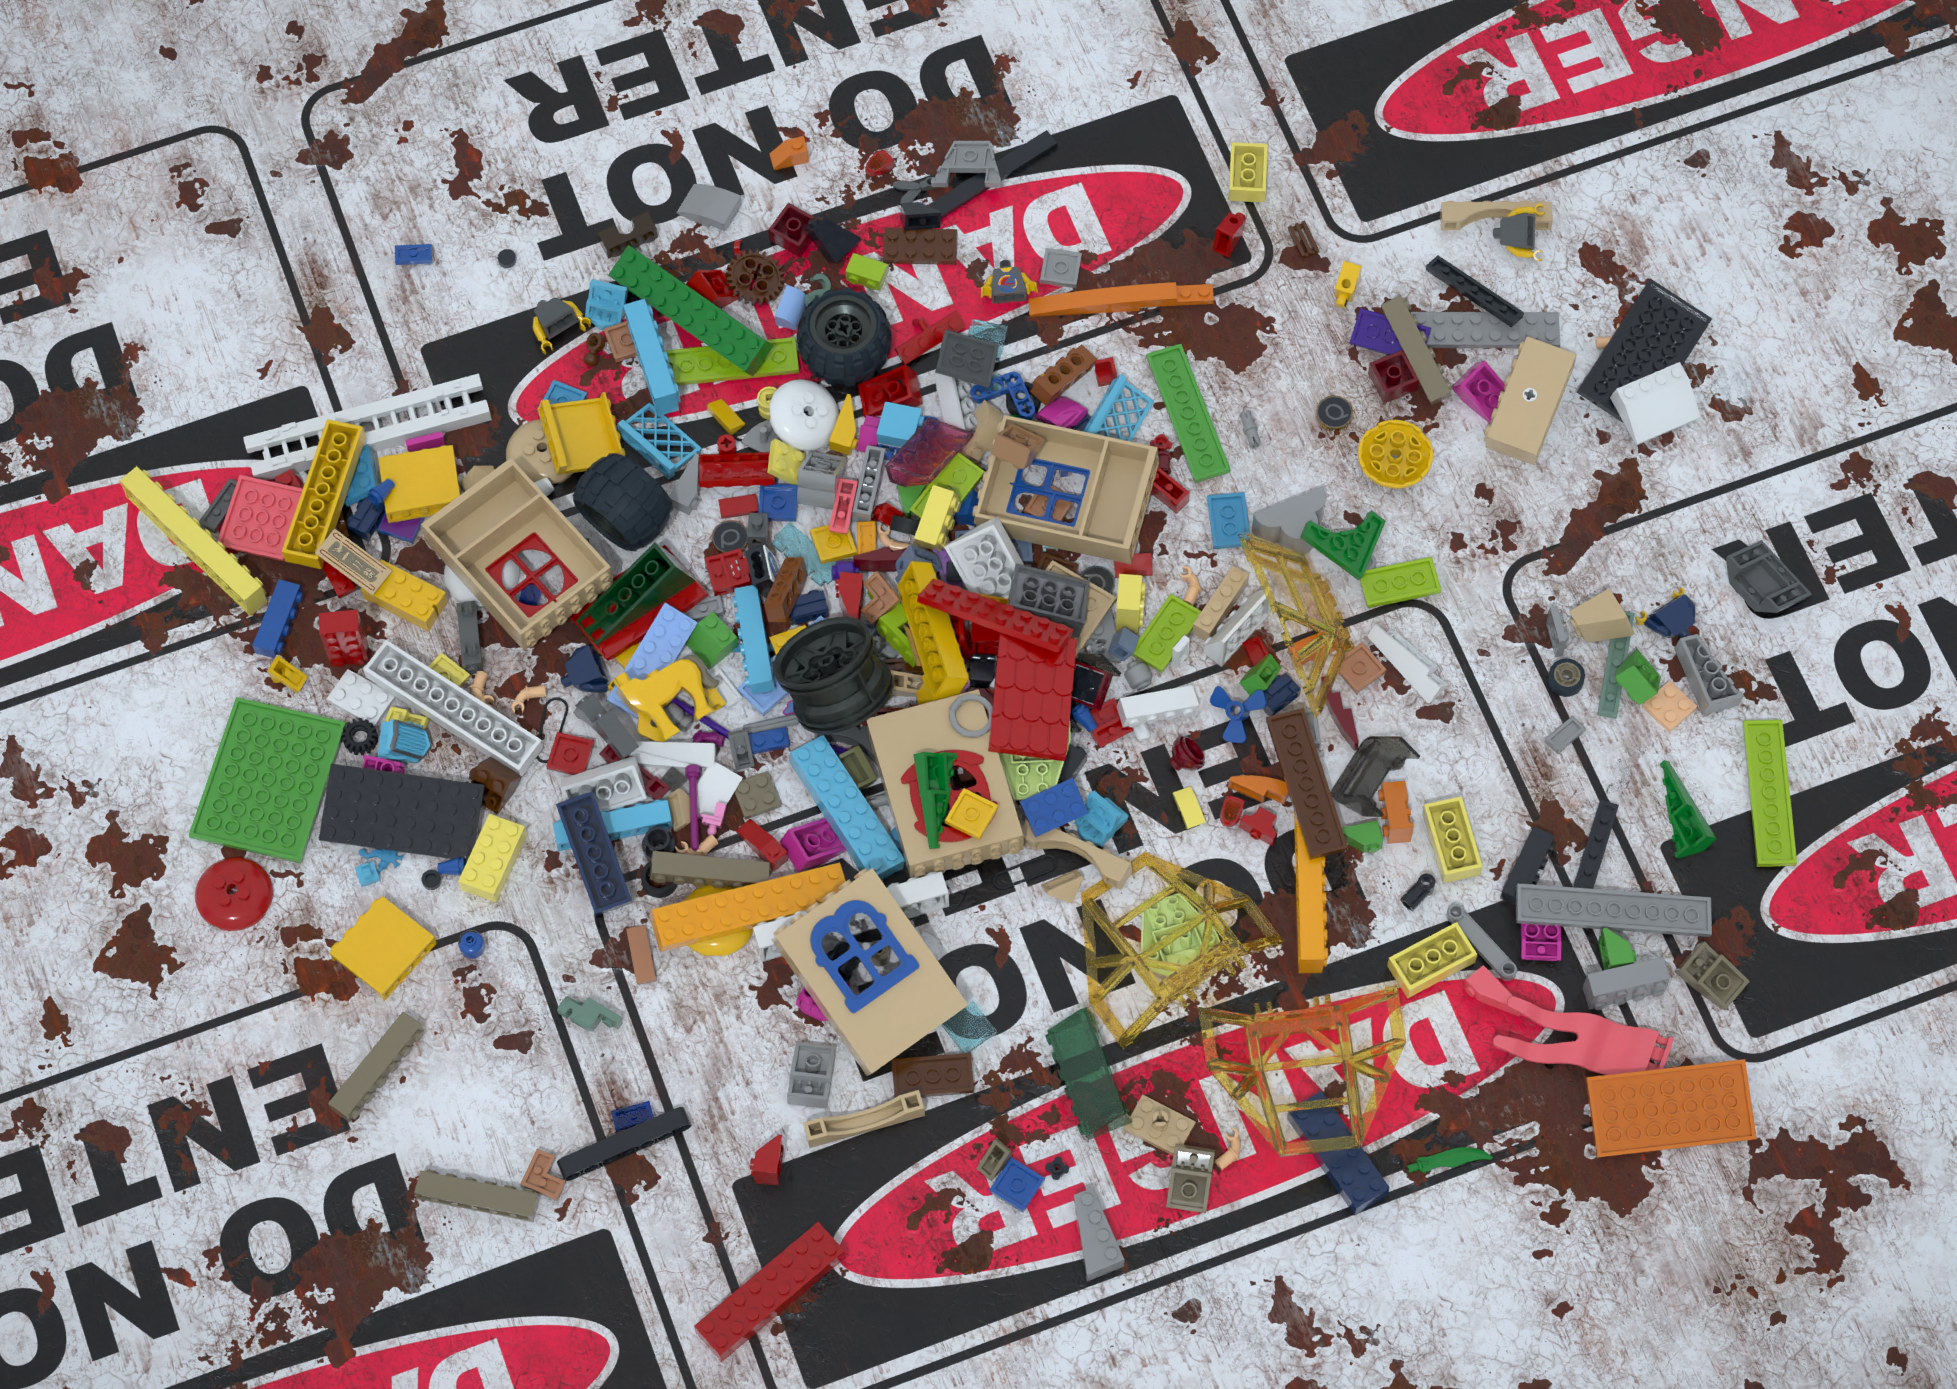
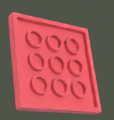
(259, 517)

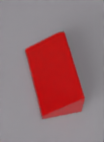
(1140, 565)

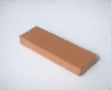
(641, 954)

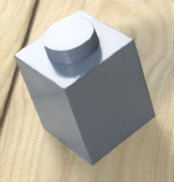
(1123, 644)

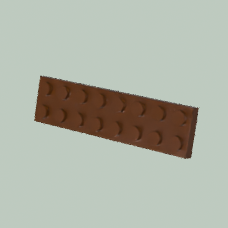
(1306, 783)

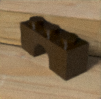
(615, 243)

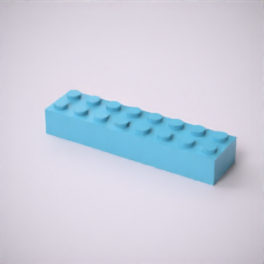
(845, 808)

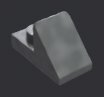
(741, 749)

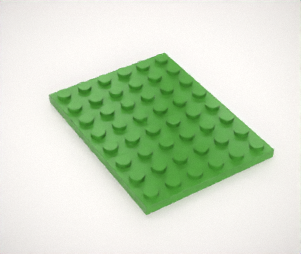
(267, 780)

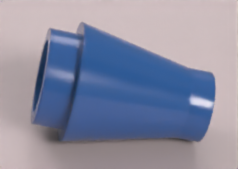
(379, 493)
(1083, 716)
(452, 867)

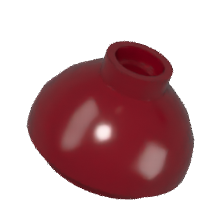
(1186, 754)

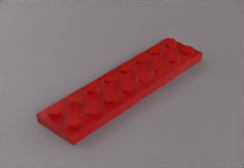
(995, 615)

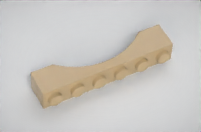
(1459, 214)
(1112, 869)
(835, 1128)

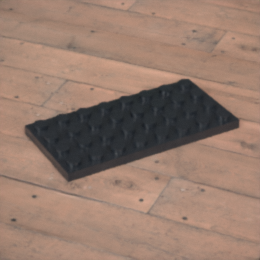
(1651, 337)
(401, 812)

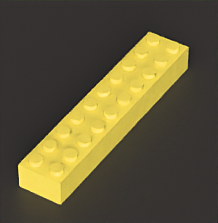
(194, 541)

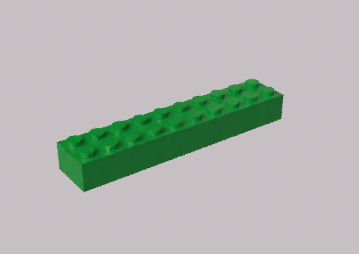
(690, 310)

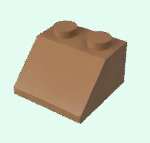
(1017, 446)

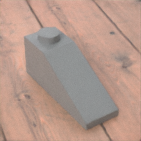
(686, 492)

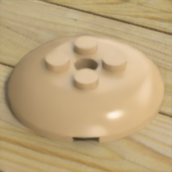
(524, 448)

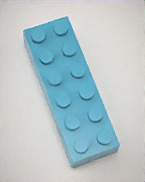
(652, 357)

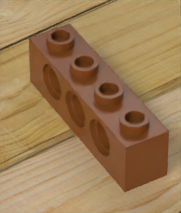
(1063, 374)
(785, 589)

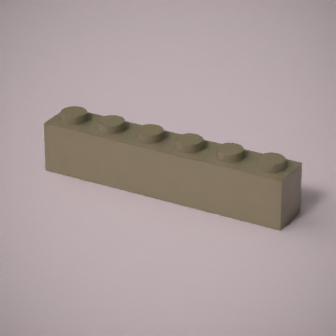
(1416, 350)
(706, 870)
(376, 1067)
(476, 1195)

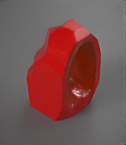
(879, 163)
(1231, 811)

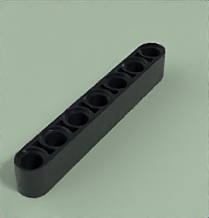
(624, 1143)

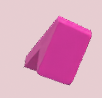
(868, 433)

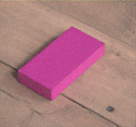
(425, 442)

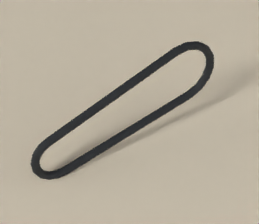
(543, 718)

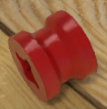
(725, 449)

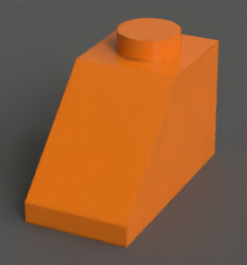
(790, 153)

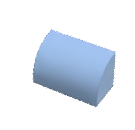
(790, 308)

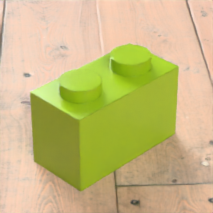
(866, 272)

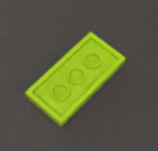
(958, 476)
(1400, 582)
(1164, 632)

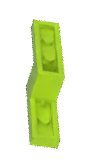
(892, 628)

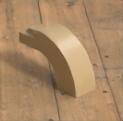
(986, 430)

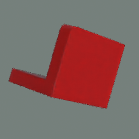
(1105, 371)

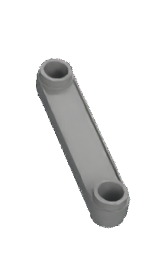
(1482, 943)

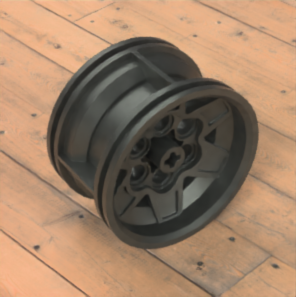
(833, 675)

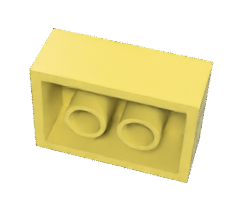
(1248, 172)
(937, 518)
(1130, 602)

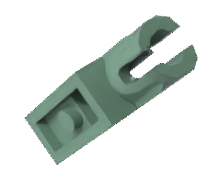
(588, 1014)

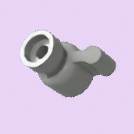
(677, 717)

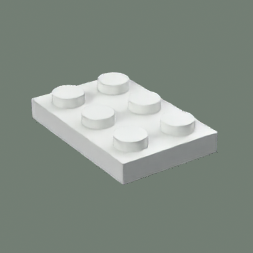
(361, 698)

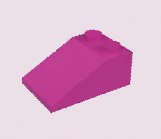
(1480, 389)
(811, 845)

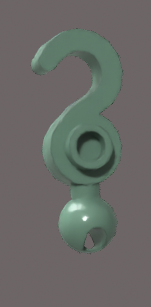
(826, 285)

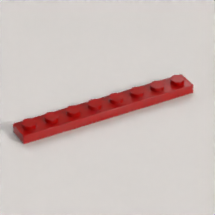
(340, 582)

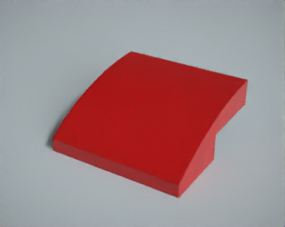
(1108, 724)

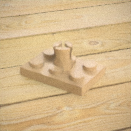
(1159, 1125)

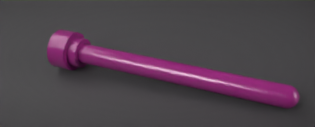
(693, 773)

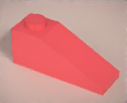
(843, 506)
(1488, 990)

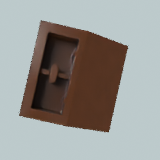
(499, 783)

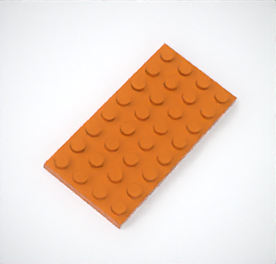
(1671, 1108)

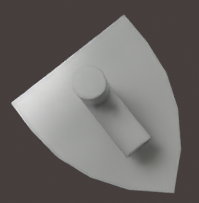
(760, 437)

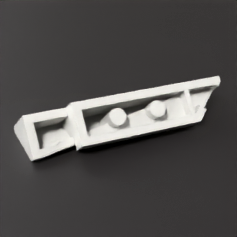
(1409, 662)
(674, 754)

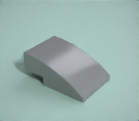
(710, 206)
(811, 1075)

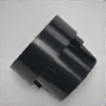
(655, 836)
(848, 968)

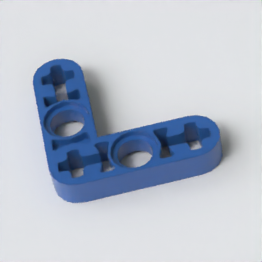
(1012, 389)

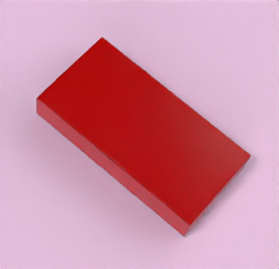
(738, 506)
(1255, 650)

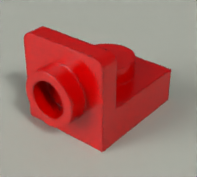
(884, 512)

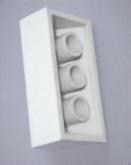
(957, 403)
(612, 784)

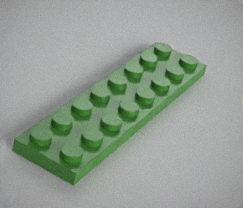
(1188, 413)

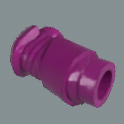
(711, 737)

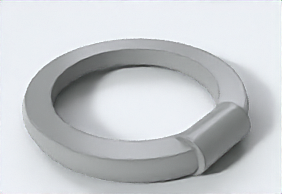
(957, 703)

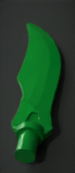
(1449, 1158)

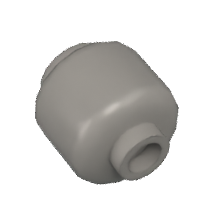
(1138, 675)

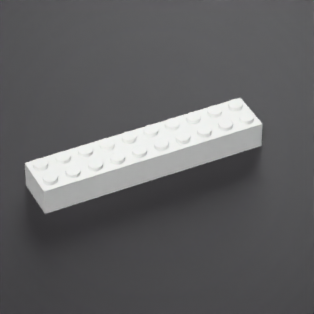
(453, 708)
(913, 897)

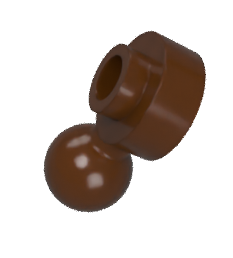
(595, 343)

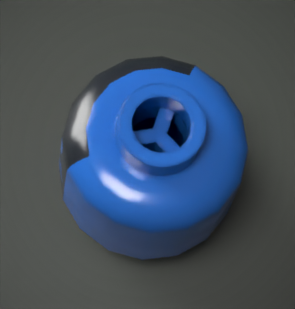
(471, 944)

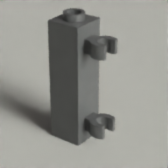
(469, 637)

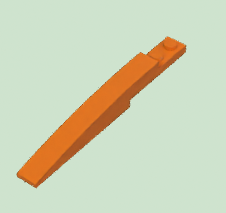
(1121, 299)

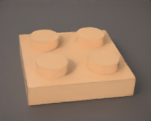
(1669, 706)

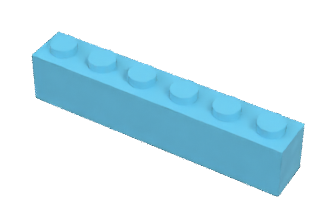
(754, 639)
(625, 822)

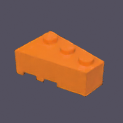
(1396, 812)

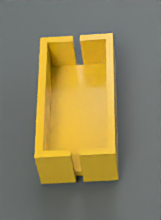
(408, 598)

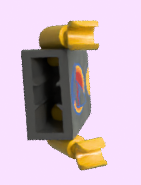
(1518, 231)
(1007, 284)
(554, 317)

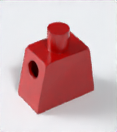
(1230, 226)

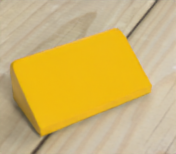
(725, 416)

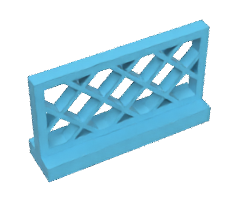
(1107, 405)
(645, 447)

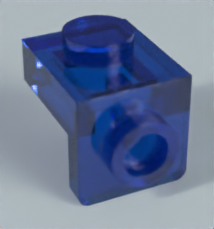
(530, 595)

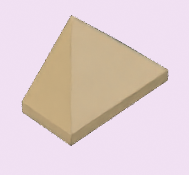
(475, 475)
(679, 808)
(1065, 886)

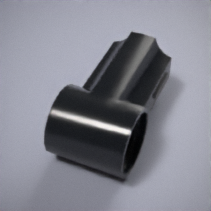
(1418, 893)

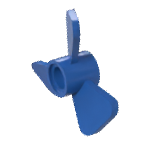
(1235, 730)

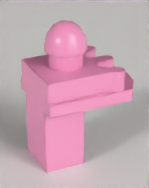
(716, 820)

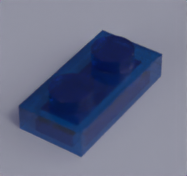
(632, 1115)

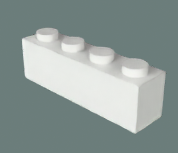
(1157, 706)

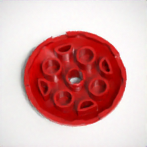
(235, 910)

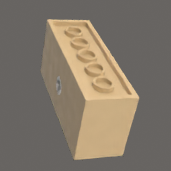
(1529, 400)

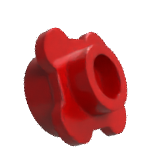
(1161, 439)

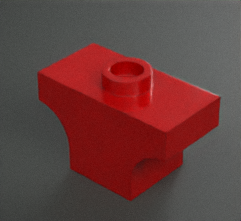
(1260, 826)

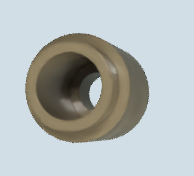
(881, 957)

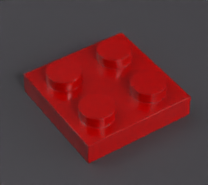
(570, 754)

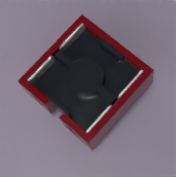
(1090, 685)

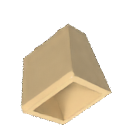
(1600, 619)

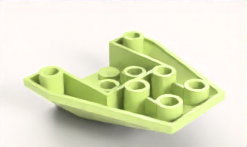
(1030, 774)
(1165, 919)

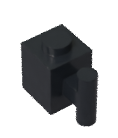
(981, 672)

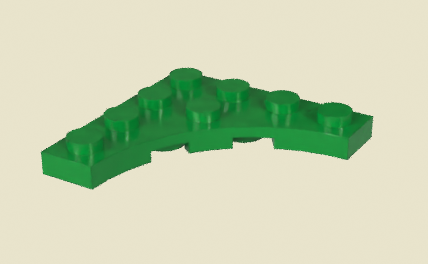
(1347, 548)

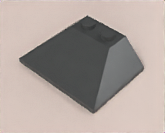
(1764, 579)

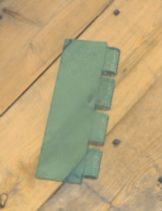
(801, 546)

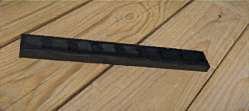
(1006, 166)

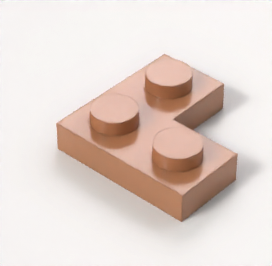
(884, 598)
(538, 1177)

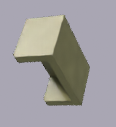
(858, 767)

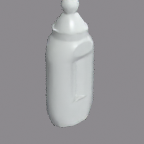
(1142, 732)

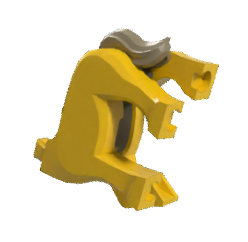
(660, 687)

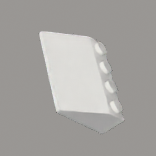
(1656, 403)
(985, 559)
(1237, 628)

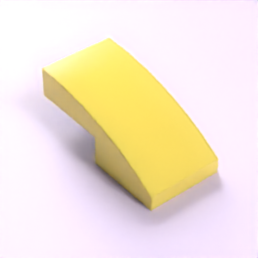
(405, 716)
(1189, 807)

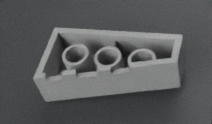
(1705, 675)
(1097, 1241)

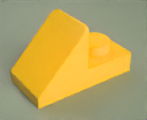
(287, 674)

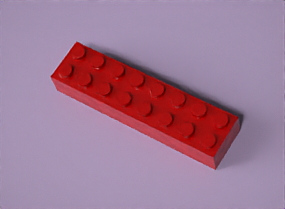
(769, 1291)

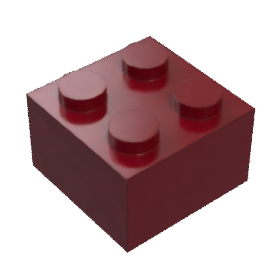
(789, 230)
(1393, 376)

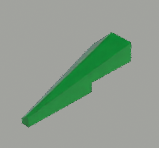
(933, 779)
(1689, 826)

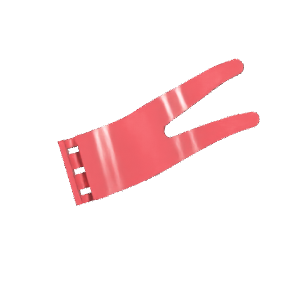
(1599, 1046)

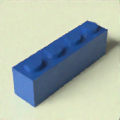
(278, 618)

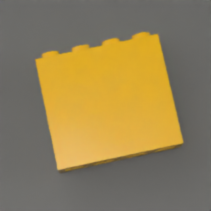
(579, 433)
(422, 481)
(383, 947)

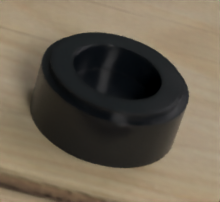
(506, 258)
(431, 879)

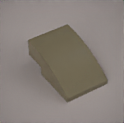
(1712, 975)
(1190, 1178)

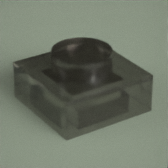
(674, 779)

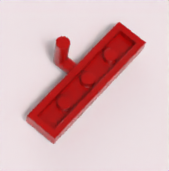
(928, 337)

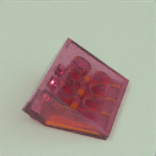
(926, 453)

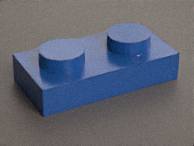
(413, 254)
(769, 740)

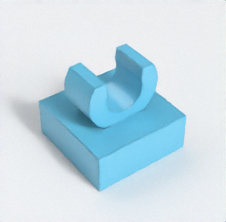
(367, 873)

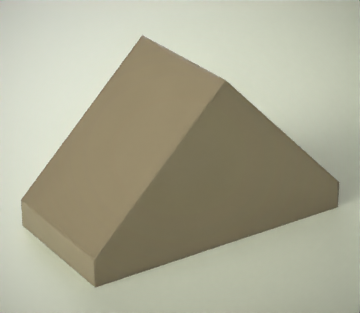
(994, 1160)

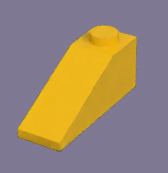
(844, 433)

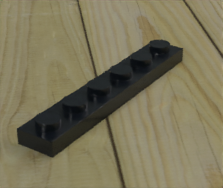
(1474, 291)
(1596, 845)

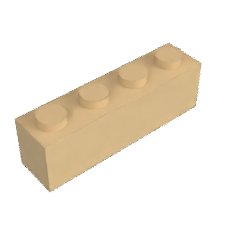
(1220, 603)

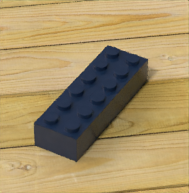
(594, 853)
(1347, 1169)

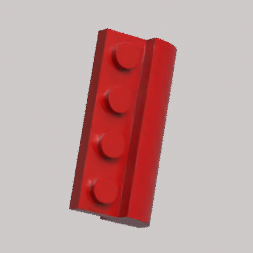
(734, 470)

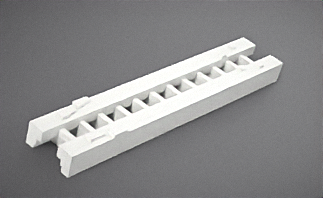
(377, 439)

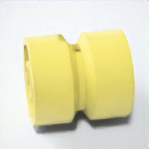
(763, 398)

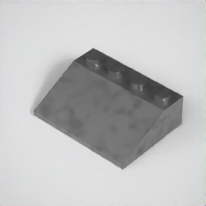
(1050, 596)

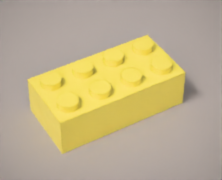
(1452, 839)
(492, 858)
(1432, 960)

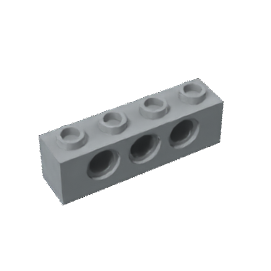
(868, 484)

